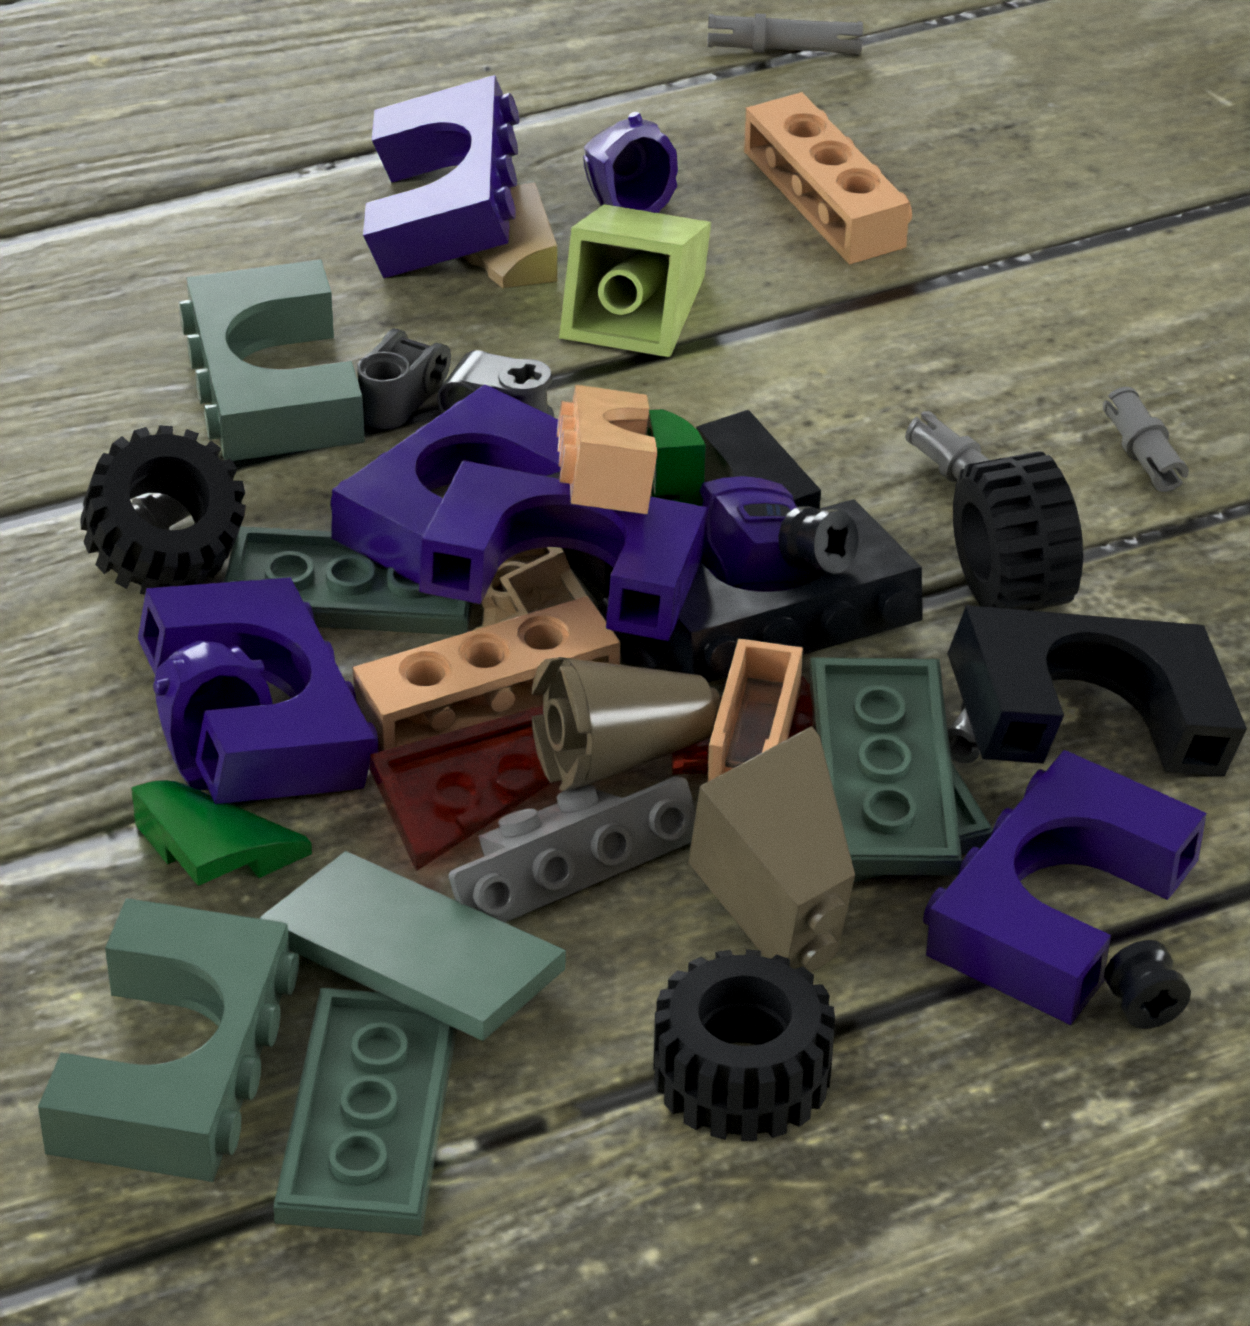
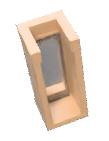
(755, 703)

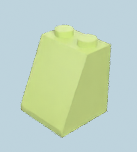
(632, 278)

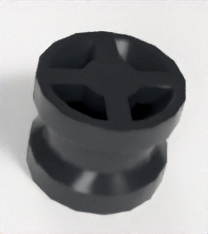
(818, 539)
(1147, 984)

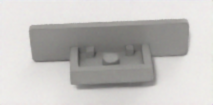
(572, 846)

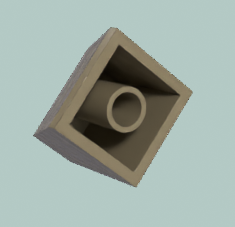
(778, 851)

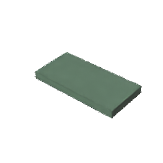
(343, 584)
(888, 762)
(416, 945)
(366, 1116)

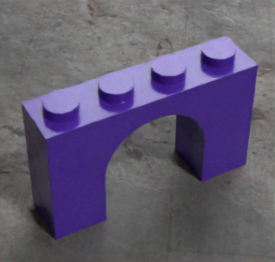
(466, 207)
(390, 500)
(503, 512)
(276, 749)
(1067, 816)

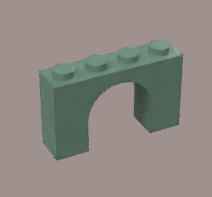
(261, 408)
(187, 1110)

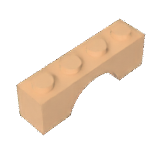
(606, 449)

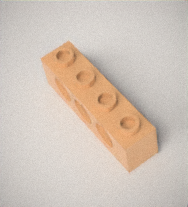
(827, 178)
(476, 672)

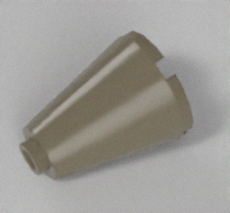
(615, 717)

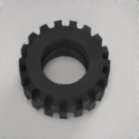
(169, 467)
(1018, 532)
(736, 1085)

